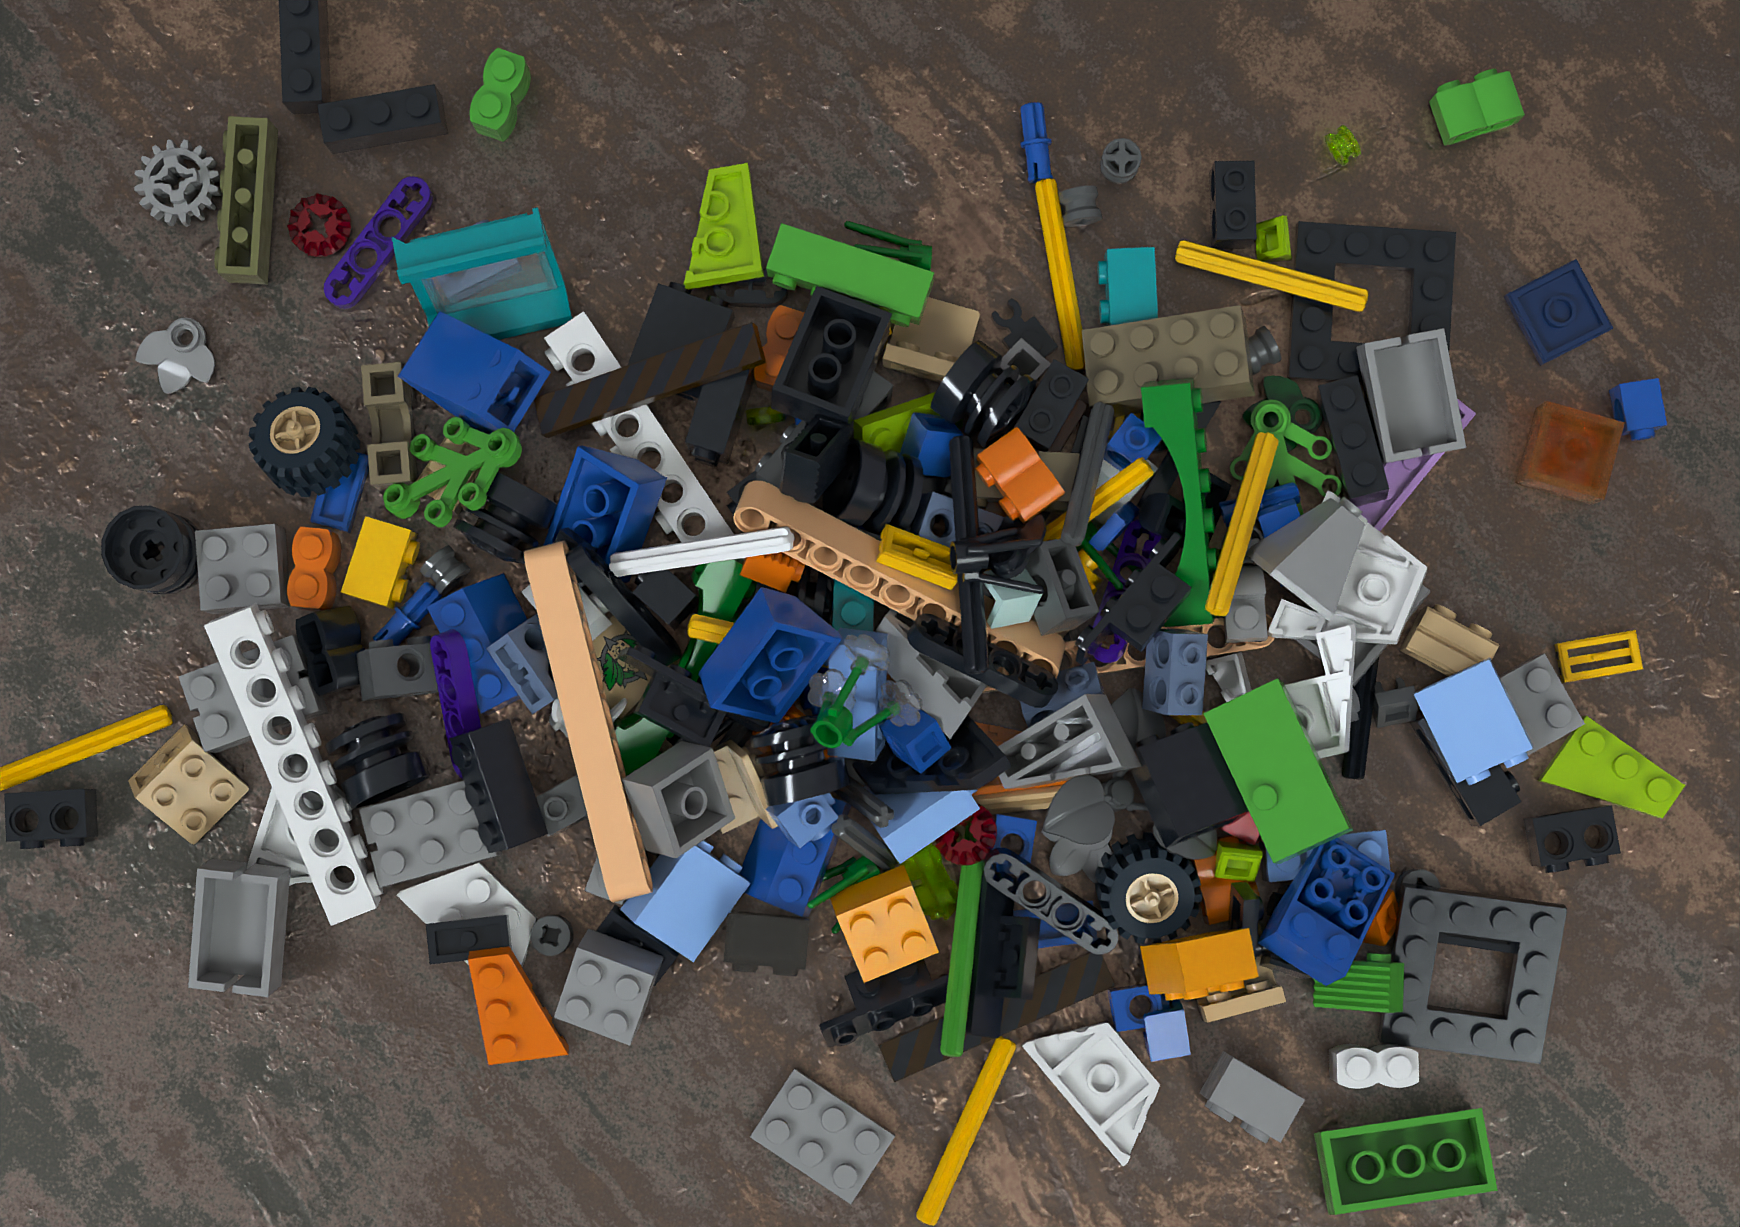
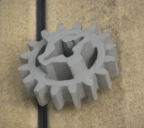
(172, 167)

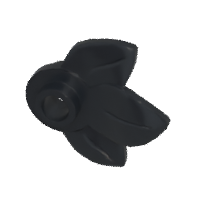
(1013, 562)

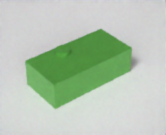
(1278, 771)
(1405, 1161)

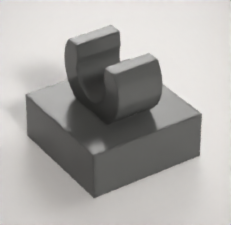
(1394, 705)

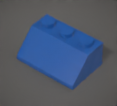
(608, 501)
(482, 617)
(767, 657)
(785, 873)

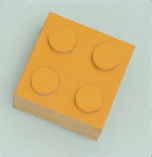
(883, 923)
(1199, 964)

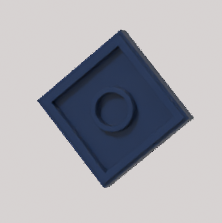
(1558, 312)

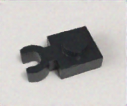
(1030, 331)

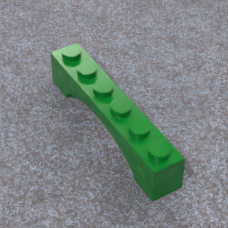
(1172, 412)
(718, 597)

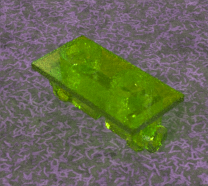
(937, 893)

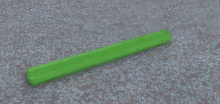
(962, 957)

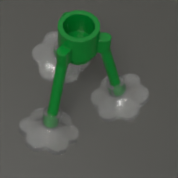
(836, 695)

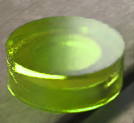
(764, 415)

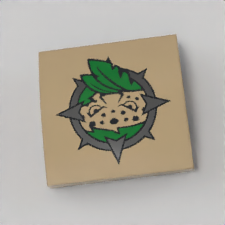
(618, 677)

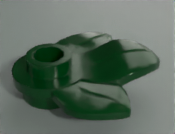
(1290, 395)

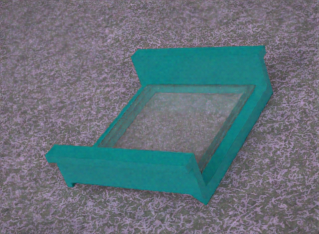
(488, 276)

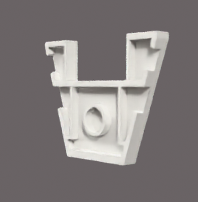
(1374, 597)
(1321, 701)

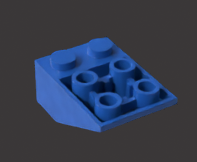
(473, 375)
(1327, 911)

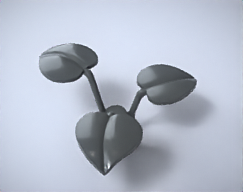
(1086, 808)

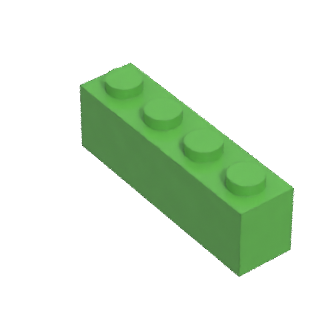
(861, 275)

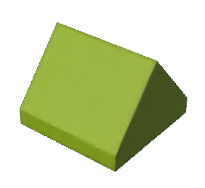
(1273, 240)
(1237, 861)

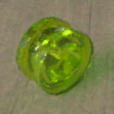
(1342, 145)

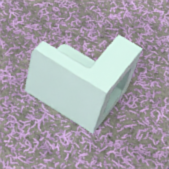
(1011, 604)

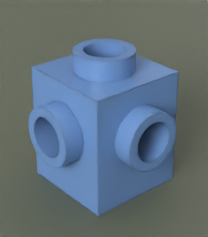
(805, 818)

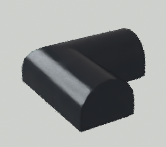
(1166, 514)

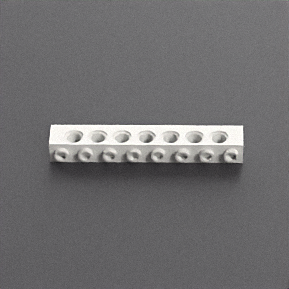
(580, 338)
(338, 898)

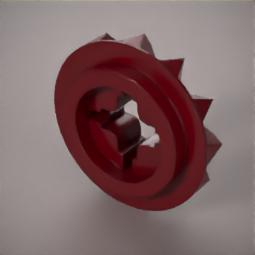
(337, 227)
(969, 852)

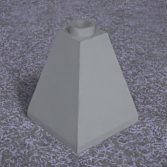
(1313, 553)

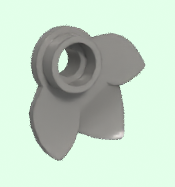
(177, 361)
(1071, 857)

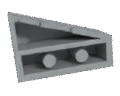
(943, 690)
(1067, 744)

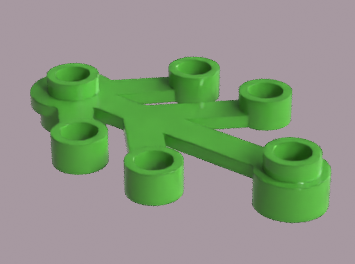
(496, 450)
(1284, 464)

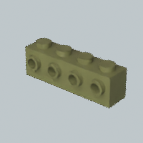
(246, 200)

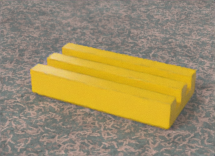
(915, 556)
(1565, 662)

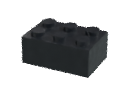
(831, 358)

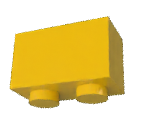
(380, 563)

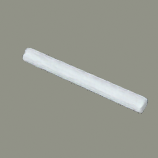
(702, 551)

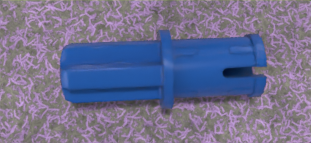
(1036, 142)
(1270, 498)
(409, 615)

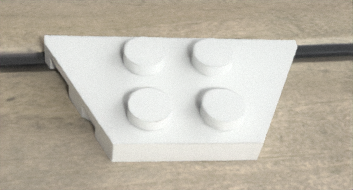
(274, 840)
(469, 895)
(1099, 1081)

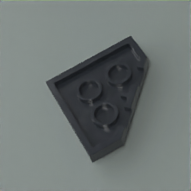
(966, 766)

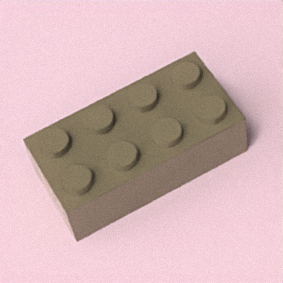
(1194, 345)

